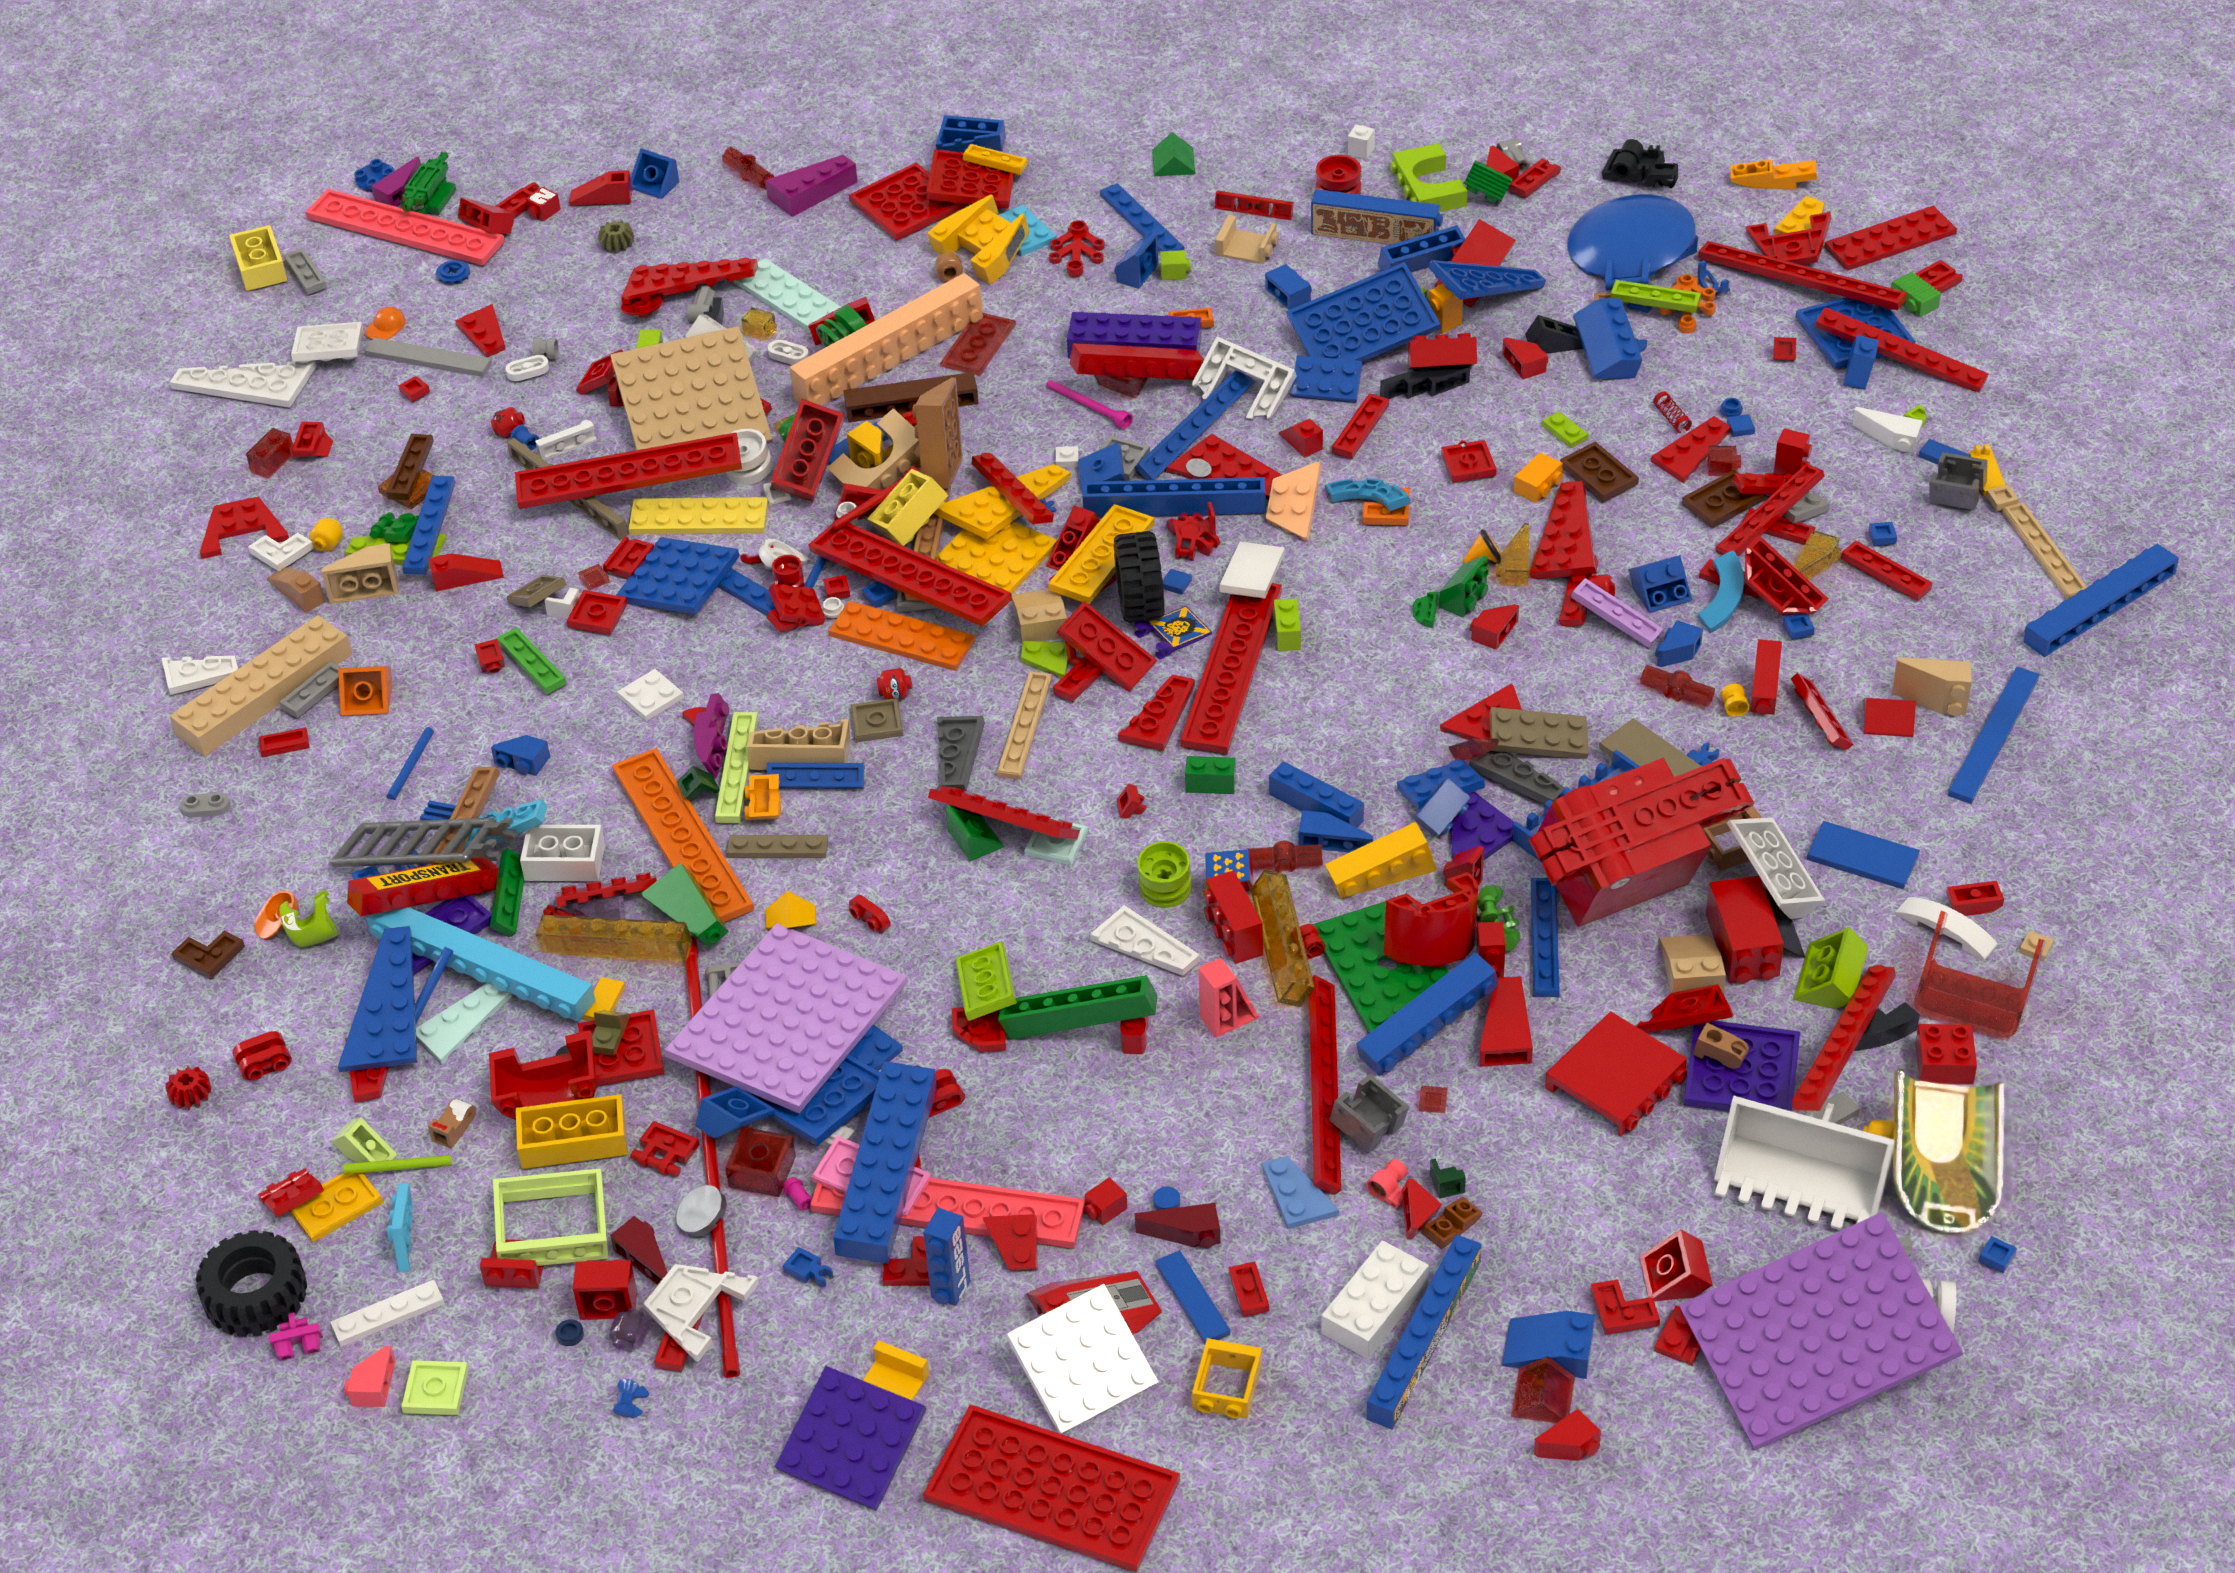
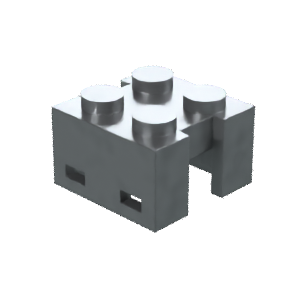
(1958, 481)
(1371, 1113)

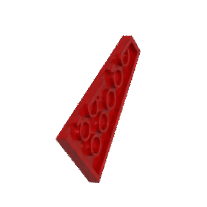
(682, 277)
(1225, 462)
(1567, 538)

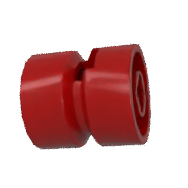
(788, 571)

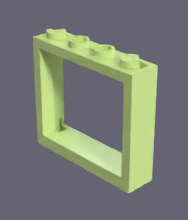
(551, 1185)

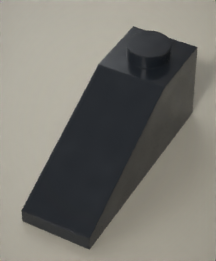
(1553, 335)

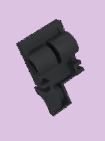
(1635, 164)

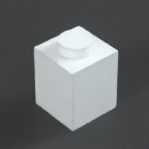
(1361, 141)

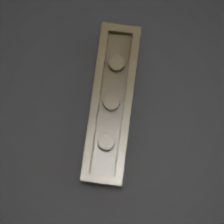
(777, 846)

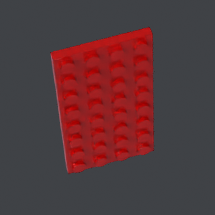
(1052, 1487)

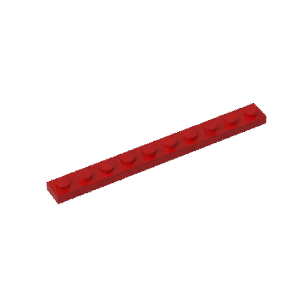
(1802, 275)
(1843, 1039)
(1324, 1086)

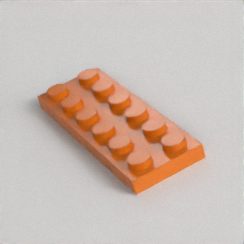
(902, 635)

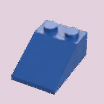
(1560, 1335)

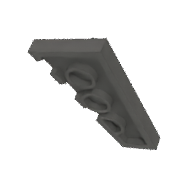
(958, 748)

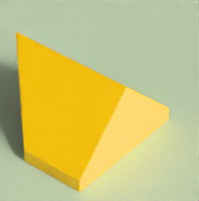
(790, 912)

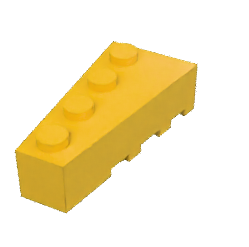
(1382, 862)

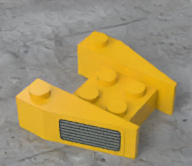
(984, 234)

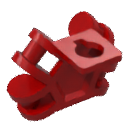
(1192, 530)

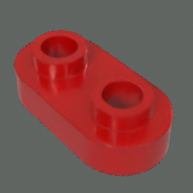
(870, 913)

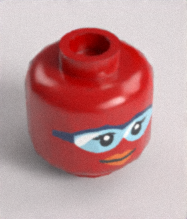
(894, 684)

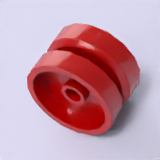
(1339, 174)

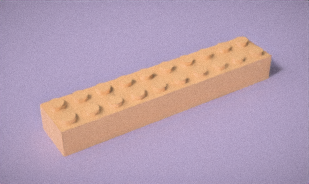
(887, 341)

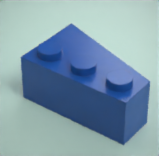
(960, 132)

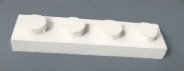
(387, 1313)

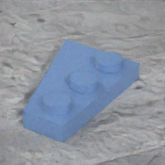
(1296, 1194)

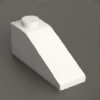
(1890, 429)

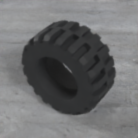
(1139, 576)
(257, 1309)

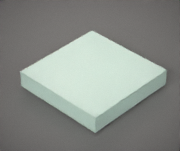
(1055, 849)

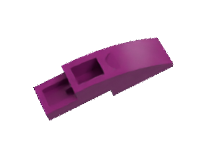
(708, 735)

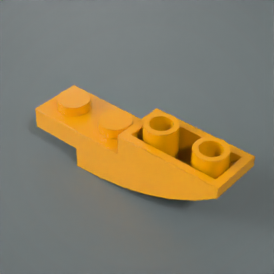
(1765, 175)

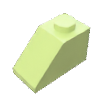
(362, 1143)

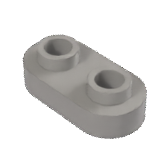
(205, 805)

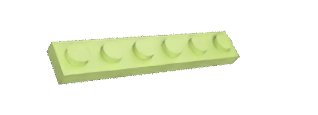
(735, 769)

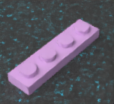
(1617, 613)

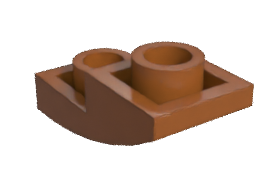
(1455, 1220)

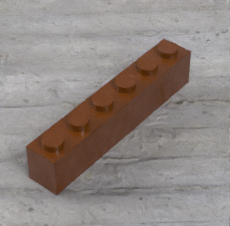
(879, 400)

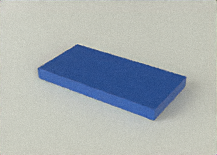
(1863, 855)

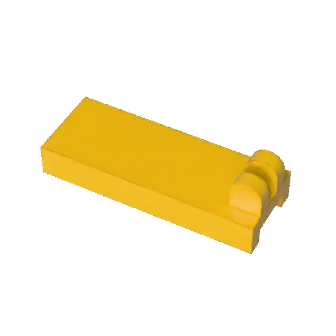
(1994, 476)

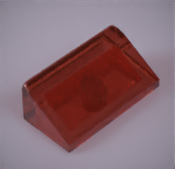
(1472, 748)

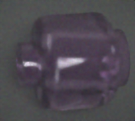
(629, 1330)

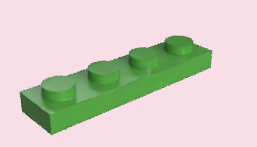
(531, 661)

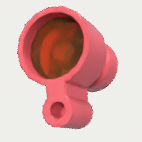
(1385, 1183)

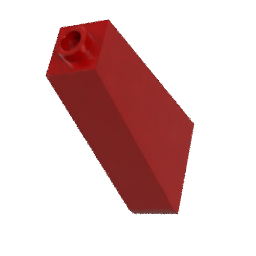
(1506, 1028)

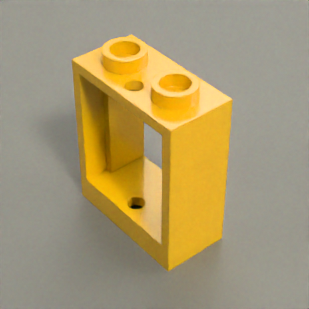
(1220, 1353)

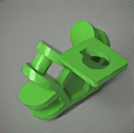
(1487, 903)

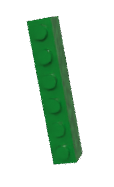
(1079, 1007)

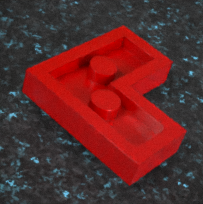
(908, 1271)
(1622, 1315)

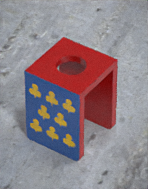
(1227, 861)

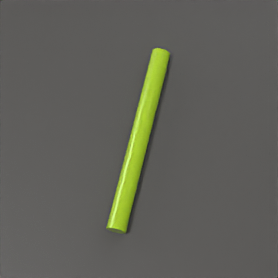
(397, 1164)

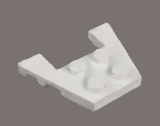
(684, 1298)

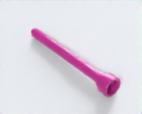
(1121, 418)

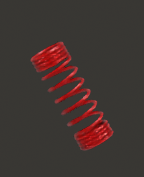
(1679, 419)

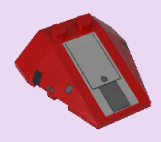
(1126, 1290)

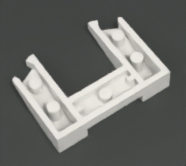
(1227, 355)

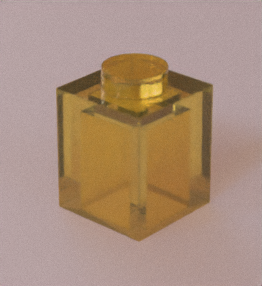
(759, 324)

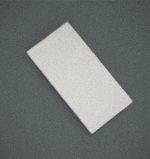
(1252, 569)

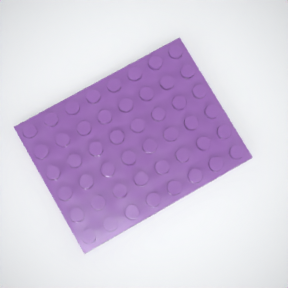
(1820, 1330)

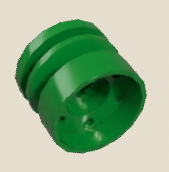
(846, 323)

